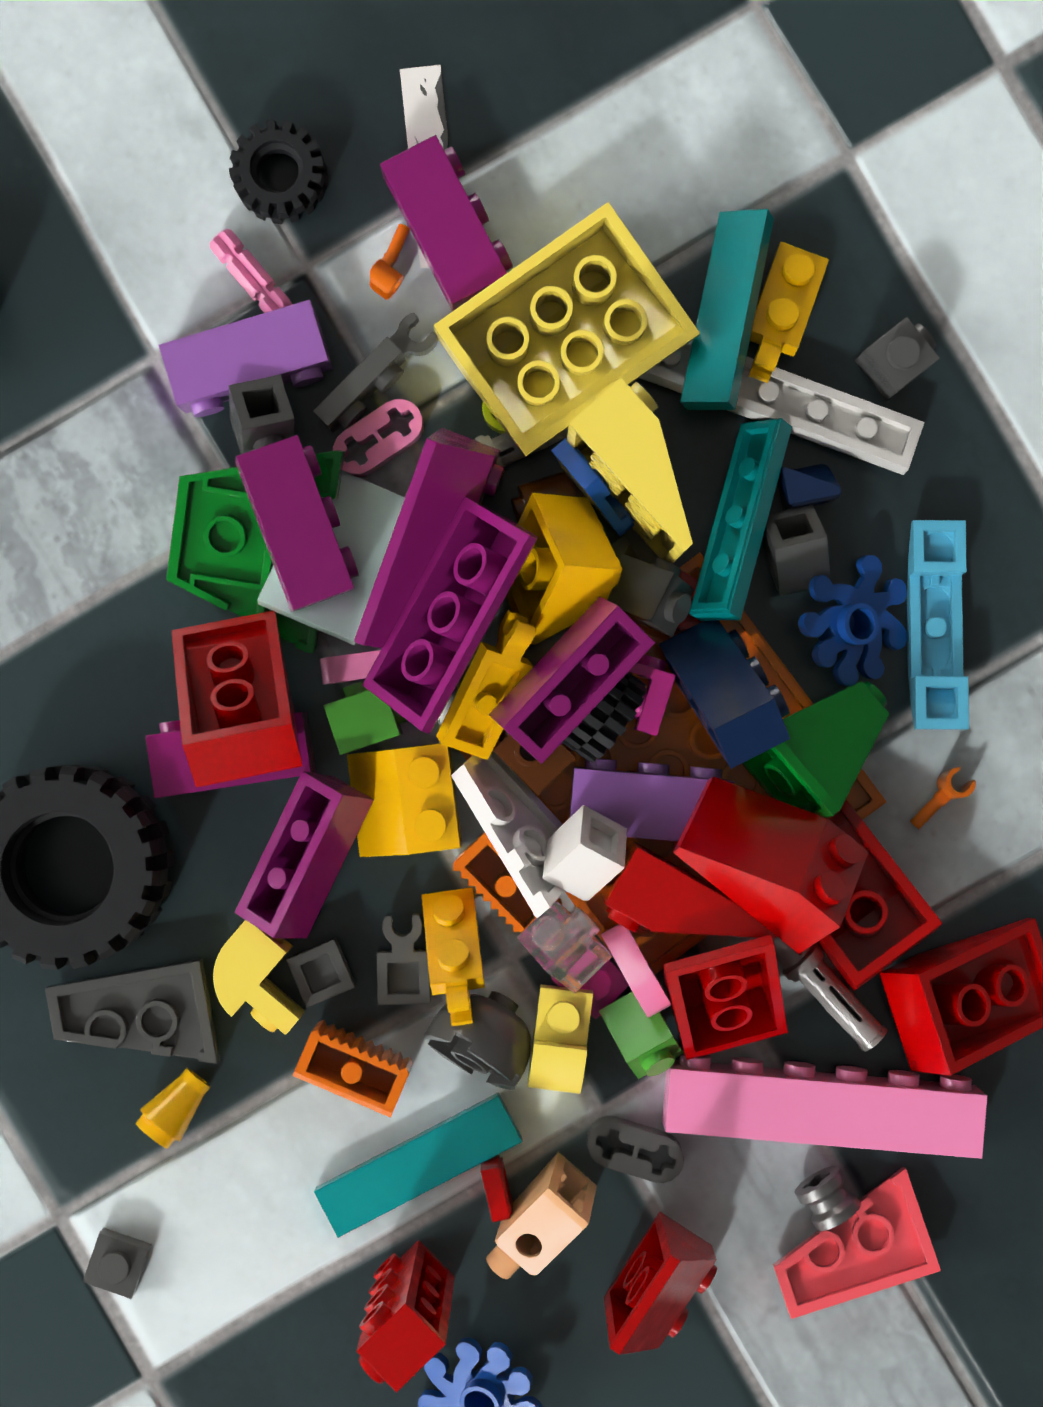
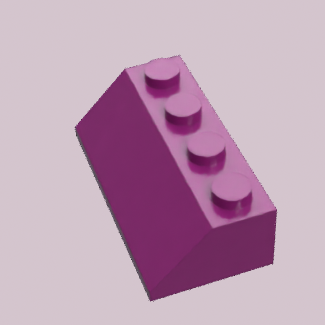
(445, 474)
(449, 613)

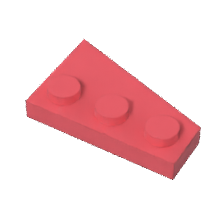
(865, 1254)

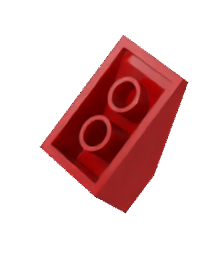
(234, 699)
(773, 861)
(673, 900)
(883, 914)
(726, 997)
(968, 997)
(656, 1286)

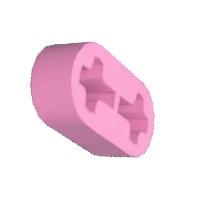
(371, 427)
(347, 667)
(636, 970)

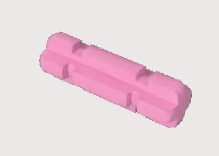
(248, 271)

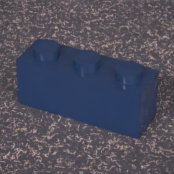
(727, 691)

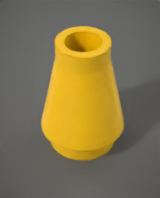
(171, 1111)

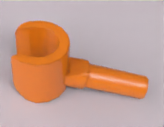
(383, 277)
(942, 796)

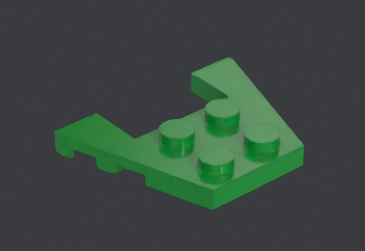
(221, 549)

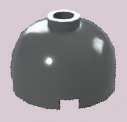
(492, 1043)

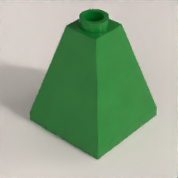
(823, 750)

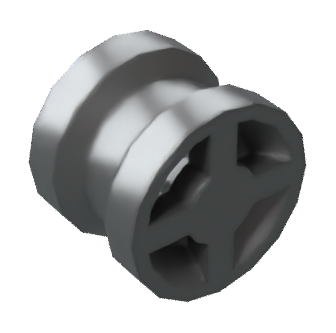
(827, 1198)

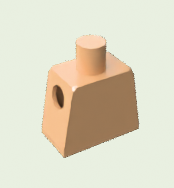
(543, 1219)

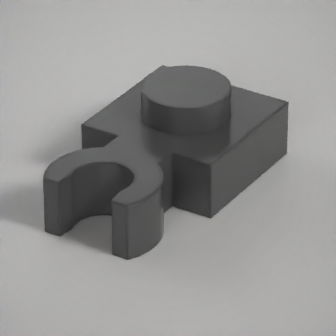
(403, 970)

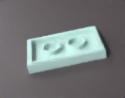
(366, 526)

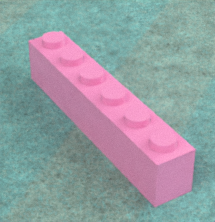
(825, 1107)

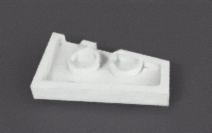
(514, 823)

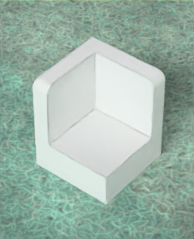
(585, 853)

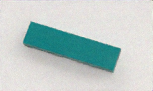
(727, 310)
(740, 520)
(418, 1165)

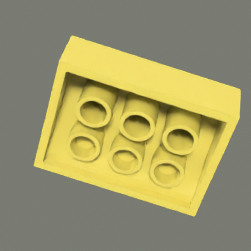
(565, 329)
(630, 453)

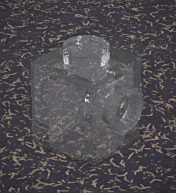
(566, 945)

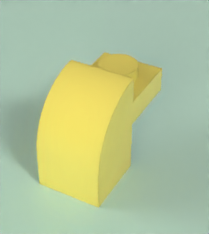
(242, 975)
(560, 1039)

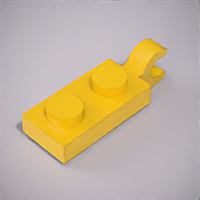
(784, 306)
(485, 685)
(453, 949)

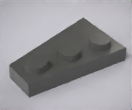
(141, 1009)

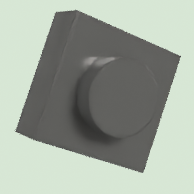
(321, 972)
(117, 1263)

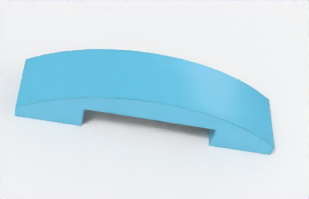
(936, 625)

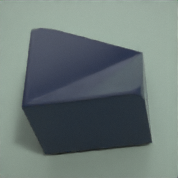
(807, 486)

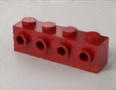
(405, 1316)

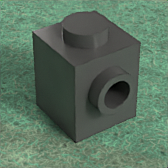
(898, 357)
(260, 413)
(799, 558)
(652, 593)

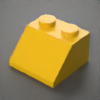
(567, 565)
(412, 800)

